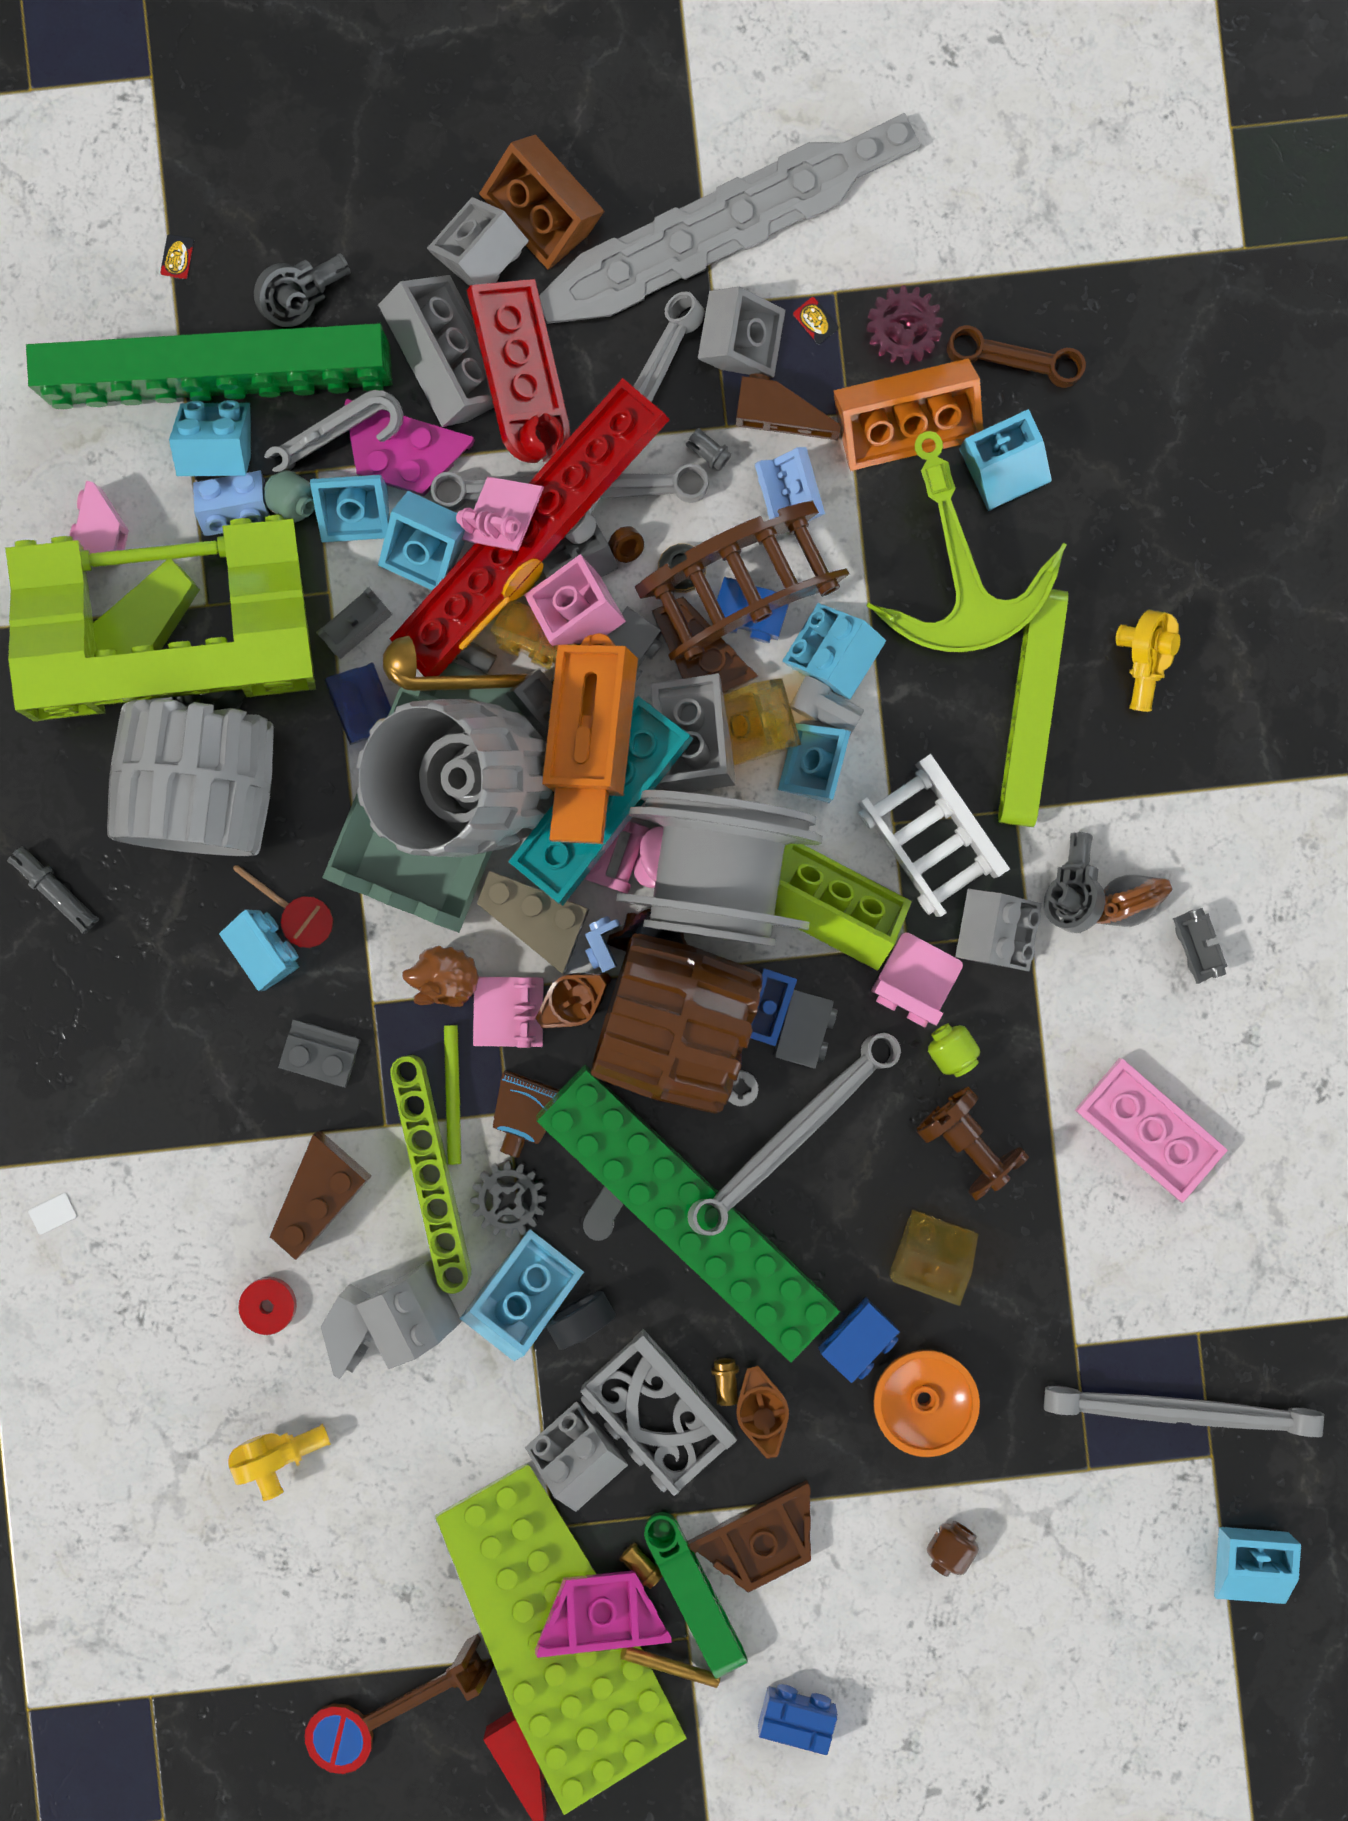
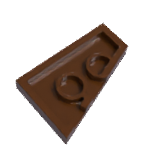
(718, 656)

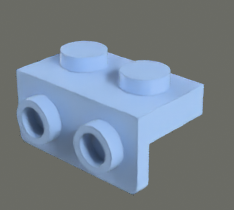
(788, 482)
(229, 499)
(599, 951)

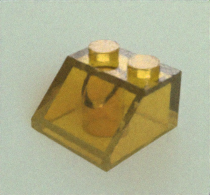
(760, 721)

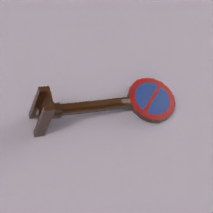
(342, 1737)

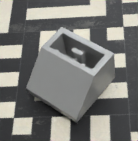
(998, 929)
(346, 1332)
(575, 1457)

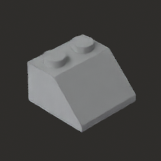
(478, 243)
(741, 332)

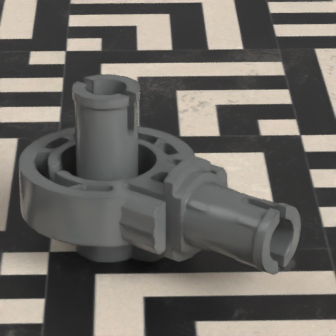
(295, 290)
(1075, 889)

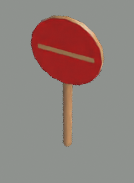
(304, 920)

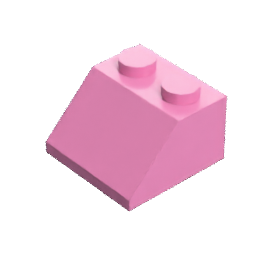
(574, 604)

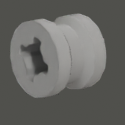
(744, 1084)

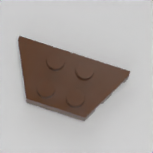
(761, 1540)

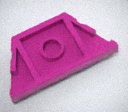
(410, 456)
(600, 1615)

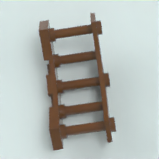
(728, 547)

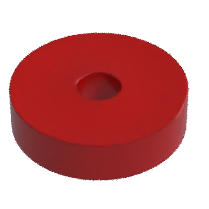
(254, 1315)

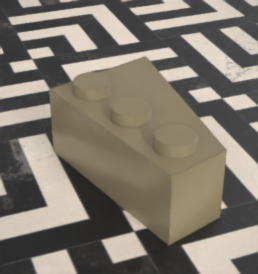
(534, 918)

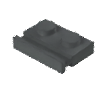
(319, 1053)

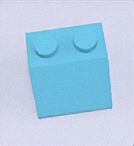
(421, 541)

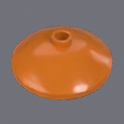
(931, 1426)

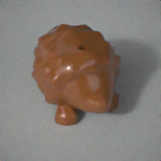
(442, 977)

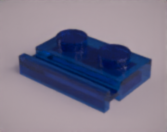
(358, 700)

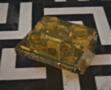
(519, 631)
(935, 1257)

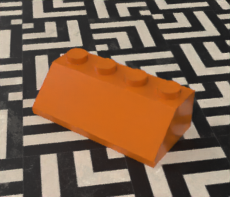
(889, 414)

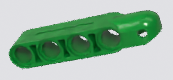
(694, 1595)

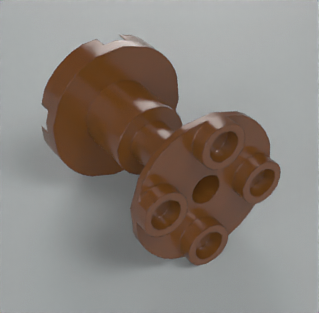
(964, 1134)

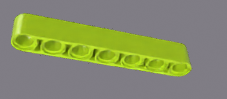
(1033, 713)
(427, 1190)

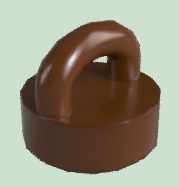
(626, 544)

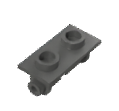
(1202, 960)

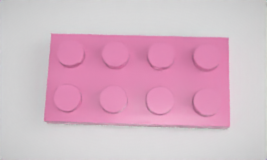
(1151, 1130)

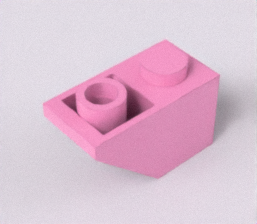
(98, 523)

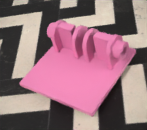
(500, 513)
(507, 1012)

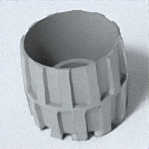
(451, 777)
(190, 778)

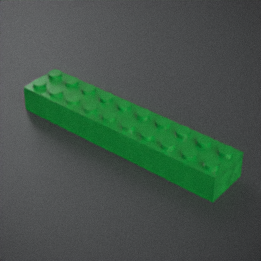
(210, 365)
(660, 1191)

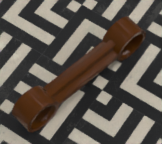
(1017, 356)

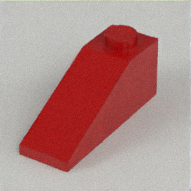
(518, 1764)

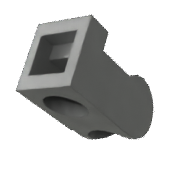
(601, 1215)

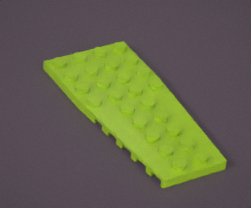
(580, 1712)

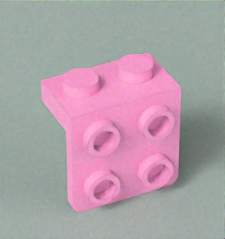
(917, 979)

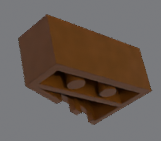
(317, 1195)

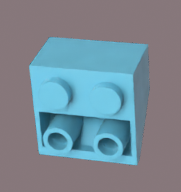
(211, 439)
(1007, 459)
(835, 649)
(259, 948)
(1256, 1565)

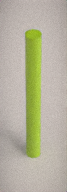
(452, 1094)

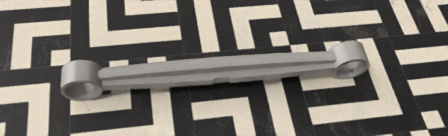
(653, 374)
(624, 486)
(794, 1133)
(1173, 1410)

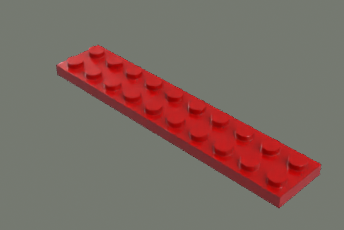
(571, 484)

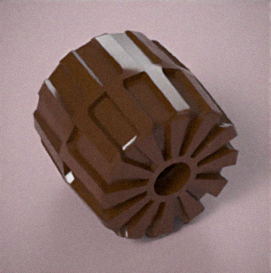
(677, 1024)

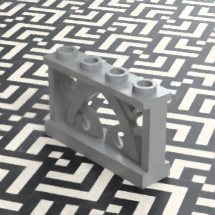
(706, 1422)

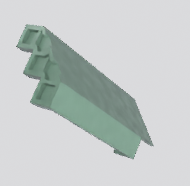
(421, 885)

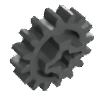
(520, 1210)

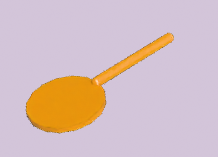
(512, 583)

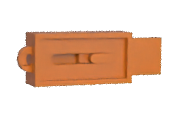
(588, 735)

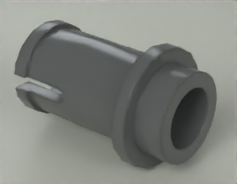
(709, 449)
(477, 657)

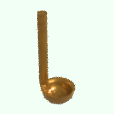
(401, 667)

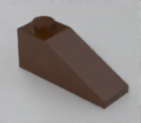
(775, 408)

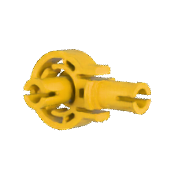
(1153, 650)
(267, 1453)

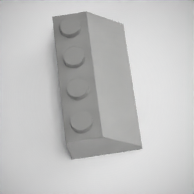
(440, 346)

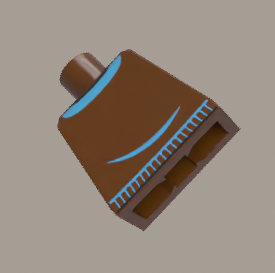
(517, 1108)

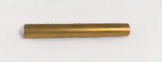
(669, 1666)

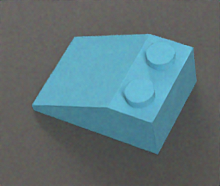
(522, 1296)

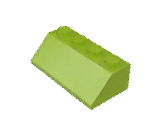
(840, 905)

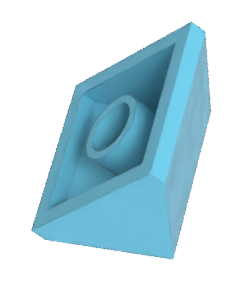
(351, 507)
(816, 764)

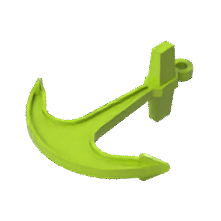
(977, 616)

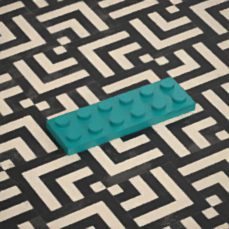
(562, 866)

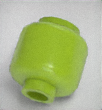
(954, 1050)

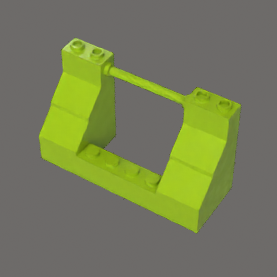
(54, 642)

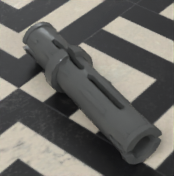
(44, 880)

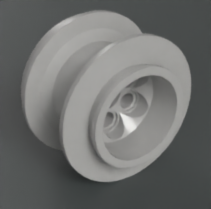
(719, 864)

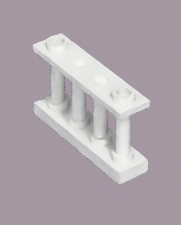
(947, 805)

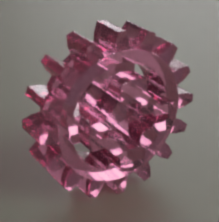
(917, 321)

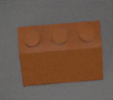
(541, 199)

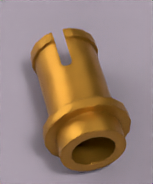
(726, 1385)
(641, 1565)

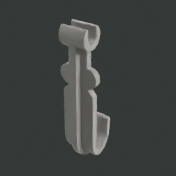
(337, 424)

